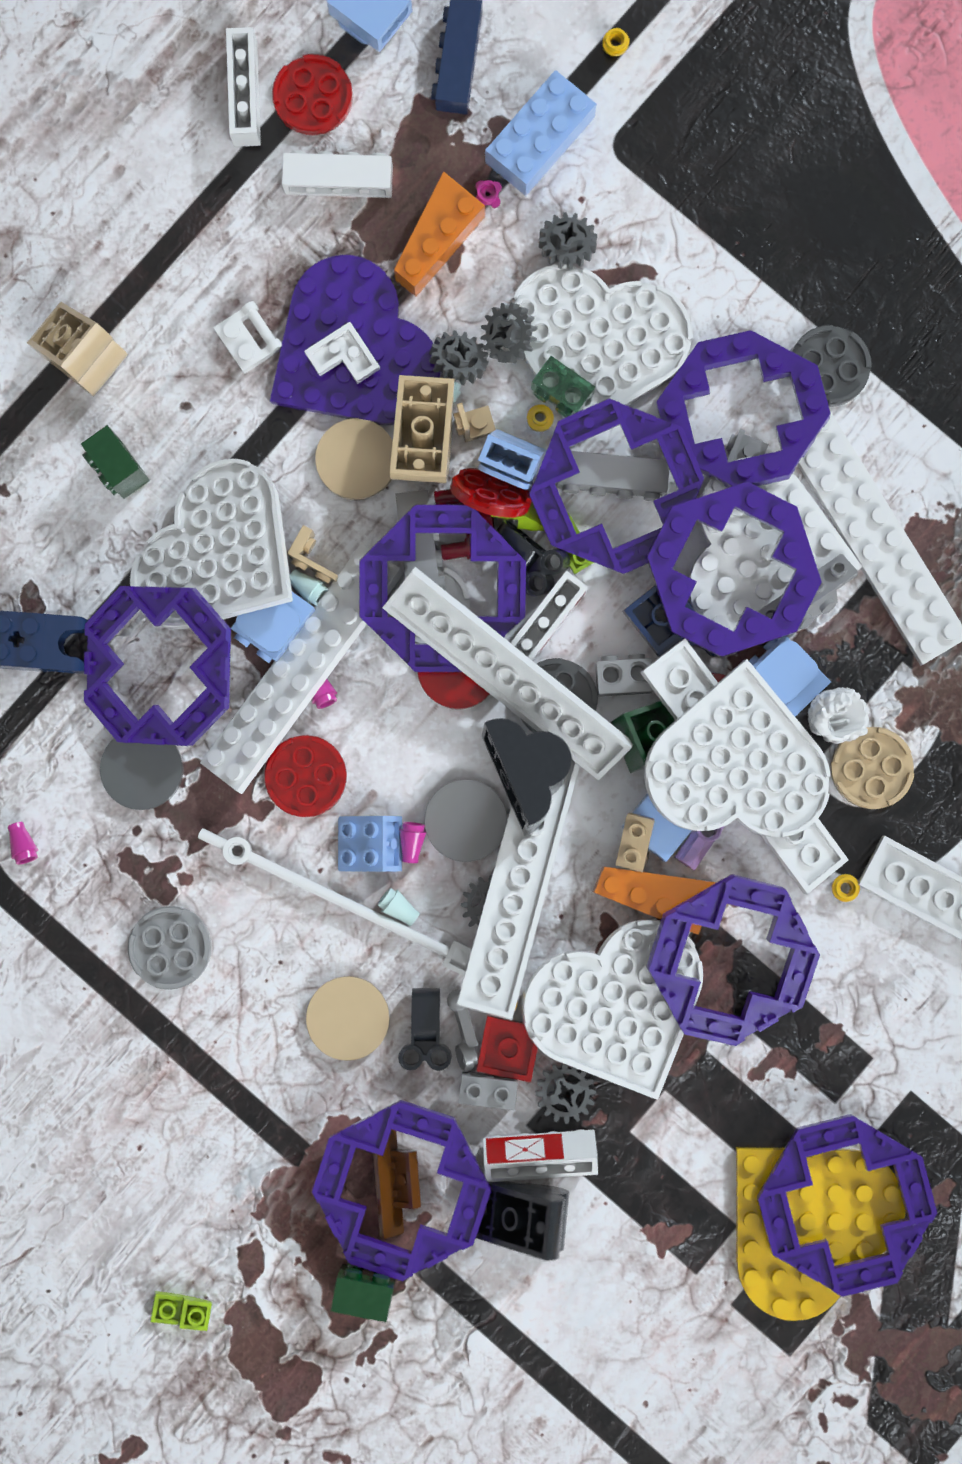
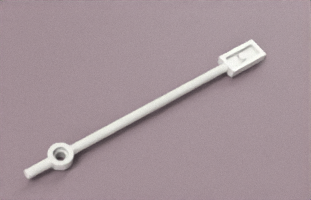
(455, 956)

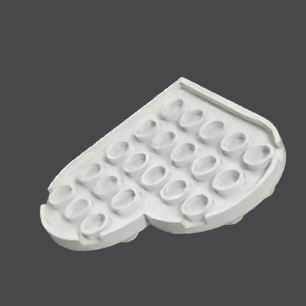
(614, 337)
(222, 543)
(738, 565)
(738, 760)
(607, 1009)

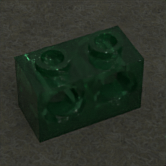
(568, 383)

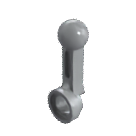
(465, 1050)

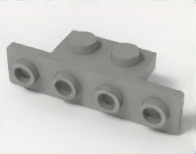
(833, 576)

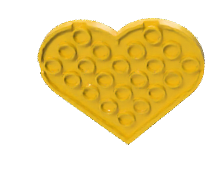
(840, 1206)

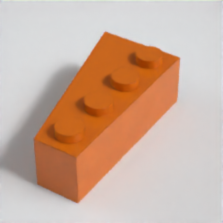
(441, 230)
(648, 891)

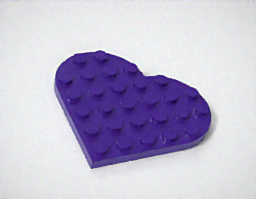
(323, 301)

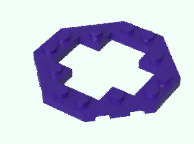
(774, 363)
(560, 464)
(399, 545)
(791, 550)
(210, 667)
(707, 911)
(456, 1163)
(815, 1258)

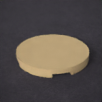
(354, 459)
(873, 769)
(347, 1018)

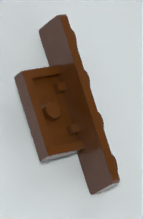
(395, 1186)

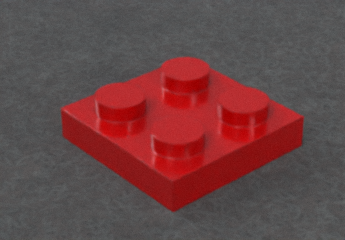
(507, 1050)

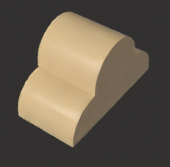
(78, 347)
(422, 429)

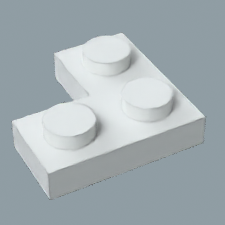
(346, 347)

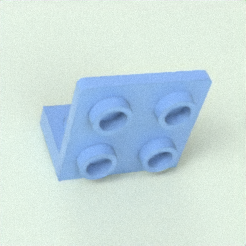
(369, 843)

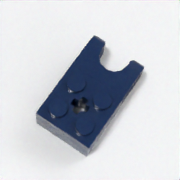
(655, 633)
(43, 642)

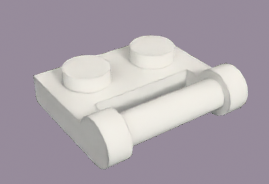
(241, 343)

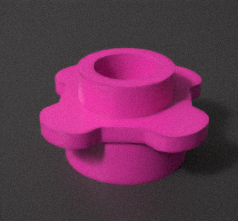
(493, 188)

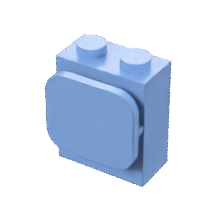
(370, 20)
(511, 459)
(273, 627)
(790, 673)
(665, 835)

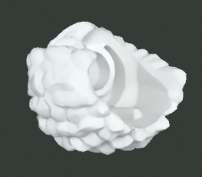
(838, 715)

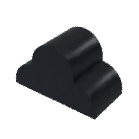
(528, 767)
(526, 1218)

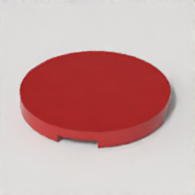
(312, 94)
(490, 494)
(452, 689)
(305, 776)

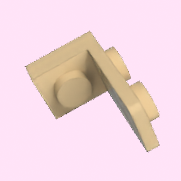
(474, 423)
(304, 544)
(635, 842)

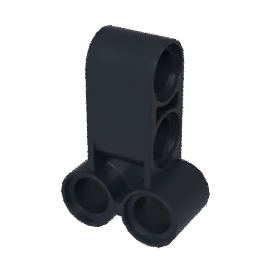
(536, 558)
(425, 1029)

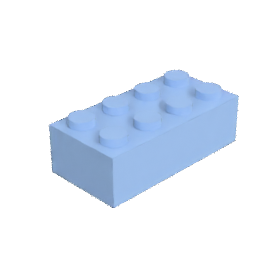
(540, 133)

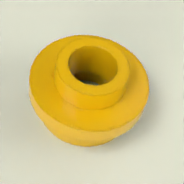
(615, 35)
(536, 425)
(853, 891)

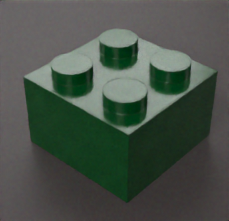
(111, 457)
(642, 729)
(362, 1293)

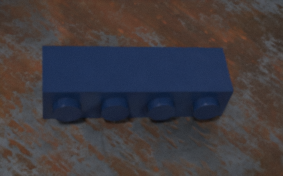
(458, 56)

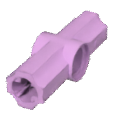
(696, 847)

